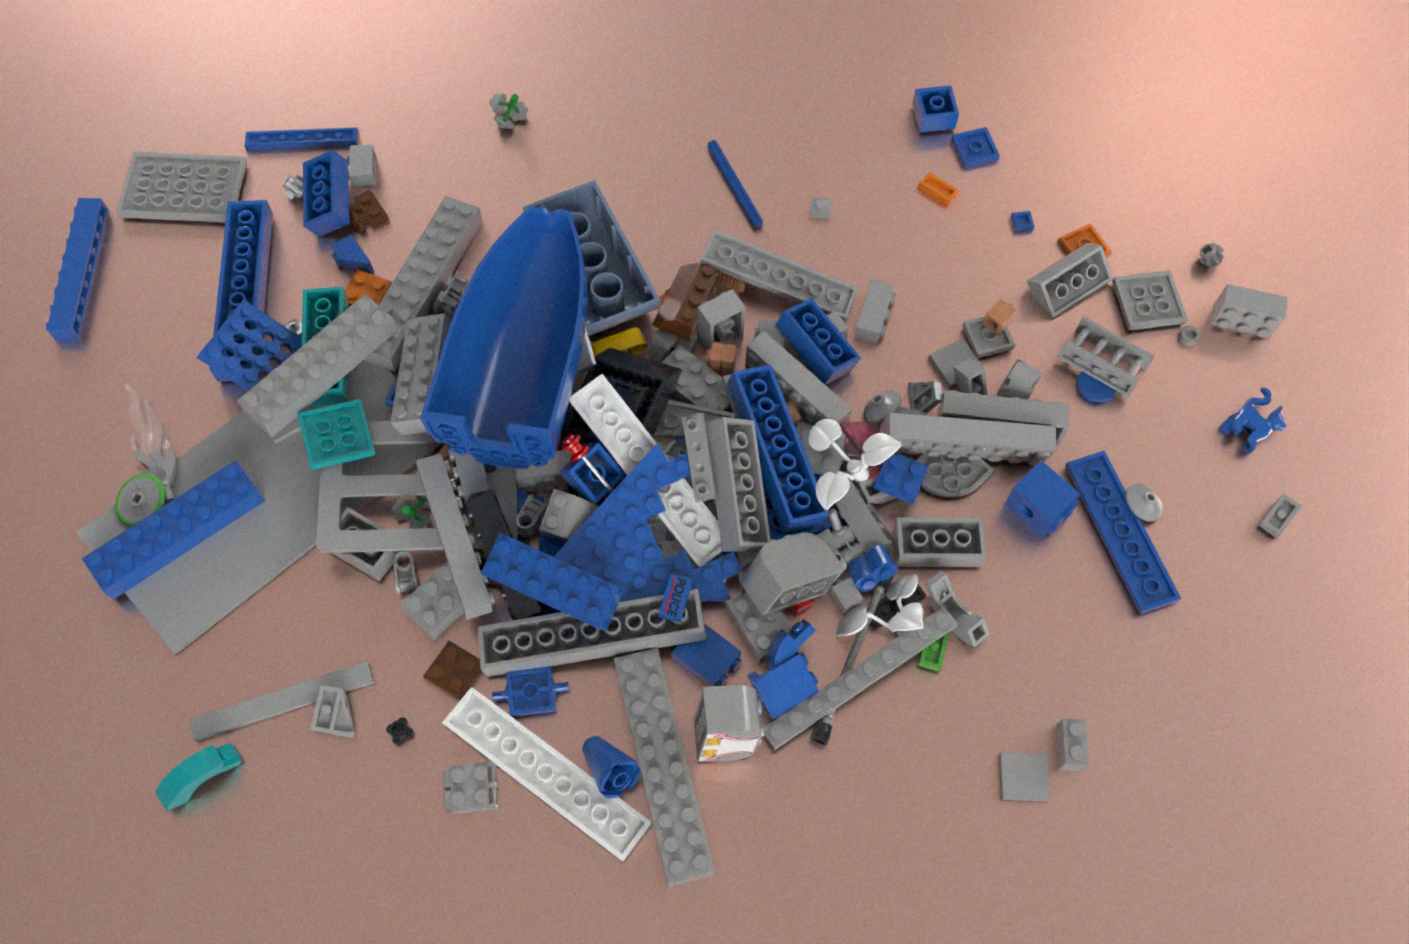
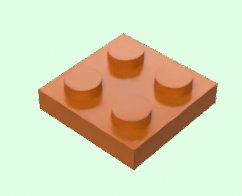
(368, 284)

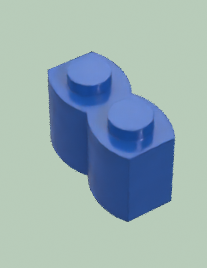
(872, 568)

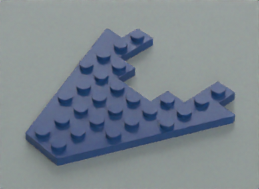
(622, 548)

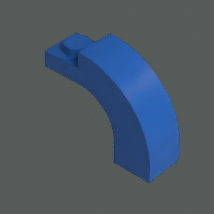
(786, 644)

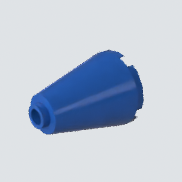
(610, 767)

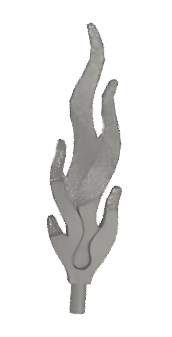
(151, 444)

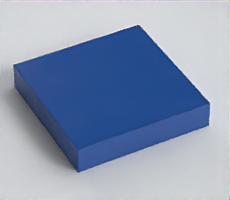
(975, 147)

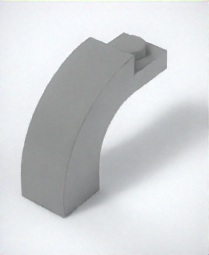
(970, 626)

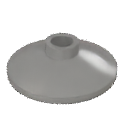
(881, 405)
(1143, 502)

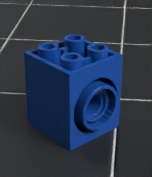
(1042, 499)

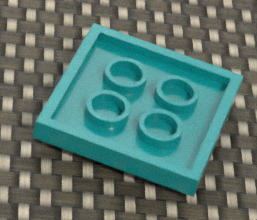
(336, 434)

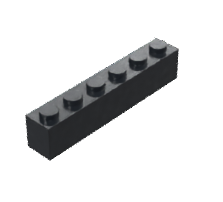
(490, 522)

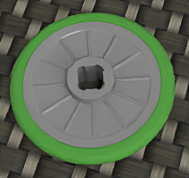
(139, 498)

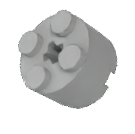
(1020, 381)

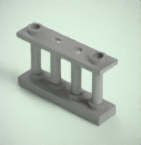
(1099, 368)
(699, 457)

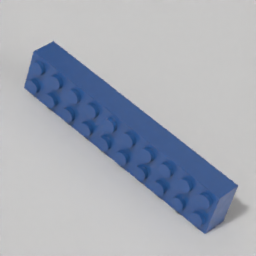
(243, 264)

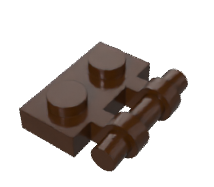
(371, 209)

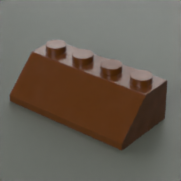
(688, 291)

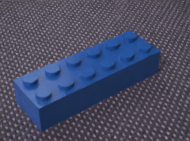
(553, 581)

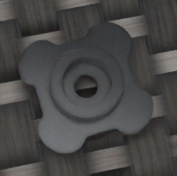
(393, 729)

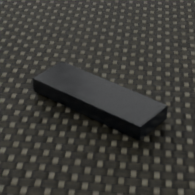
(888, 608)

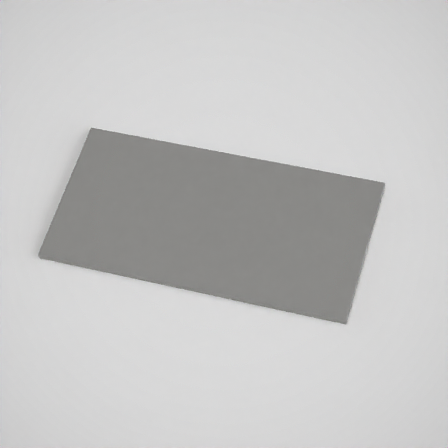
(254, 549)

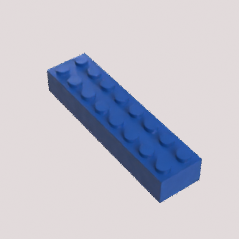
(781, 453)
(172, 530)

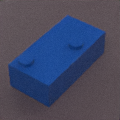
(325, 193)
(817, 341)

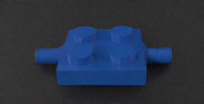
(530, 691)

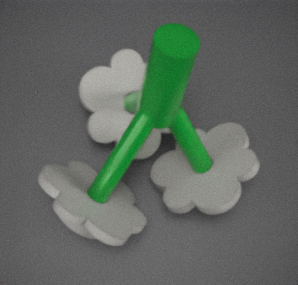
(514, 111)
(404, 508)

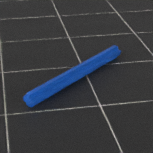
(735, 184)

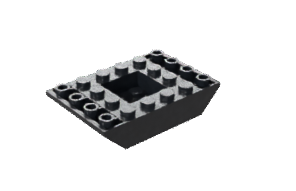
(639, 381)

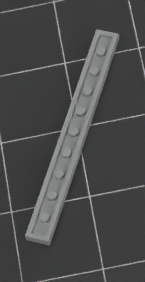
(858, 678)

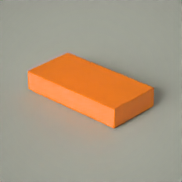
(938, 189)

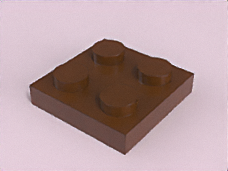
(454, 670)

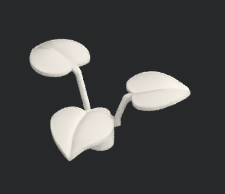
(833, 487)
(907, 619)

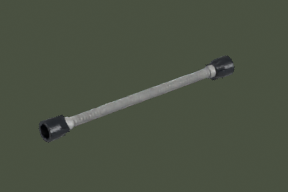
(822, 731)

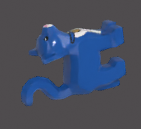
(1253, 423)

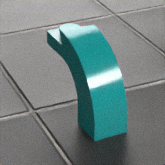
(193, 771)

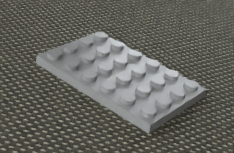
(181, 186)

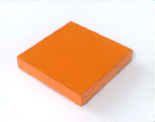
(1081, 236)

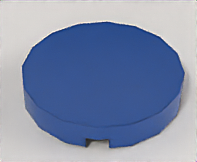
(1093, 389)

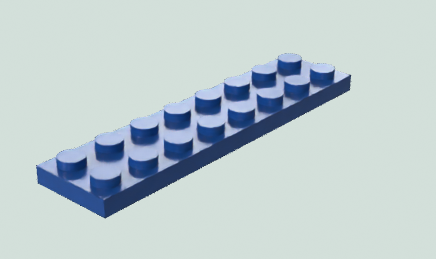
(1122, 533)

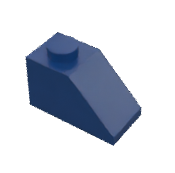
(351, 256)

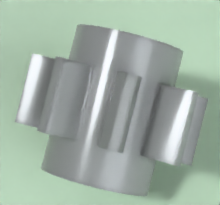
(293, 186)
(1211, 255)

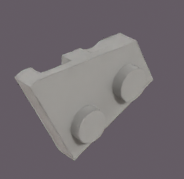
(333, 712)

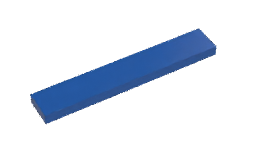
(301, 138)

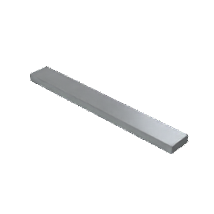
(277, 702)

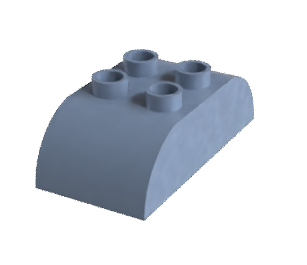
(614, 275)

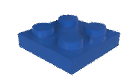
(901, 477)

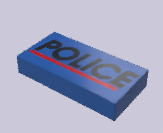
(675, 598)

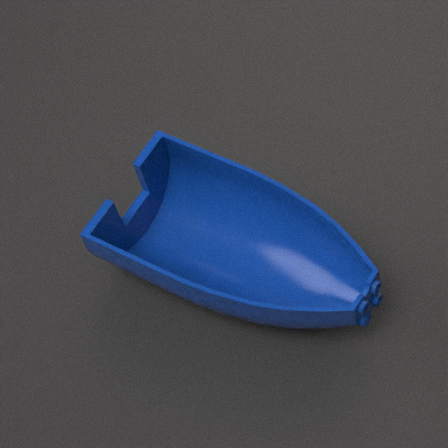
(513, 346)

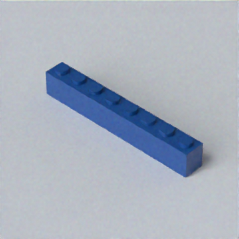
(77, 269)

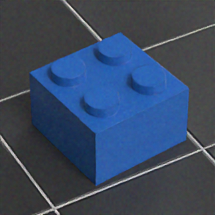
(935, 108)

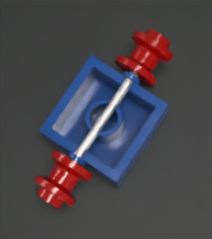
(590, 470)

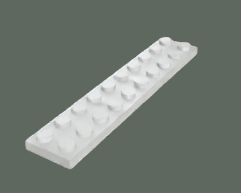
(628, 444)
(546, 774)

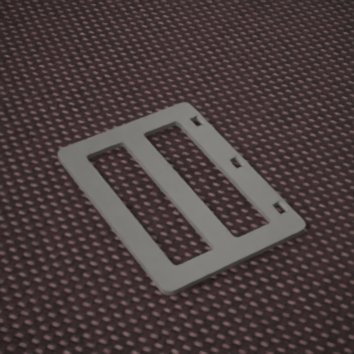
(337, 486)

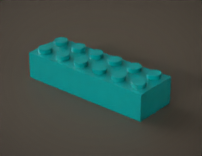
(319, 309)

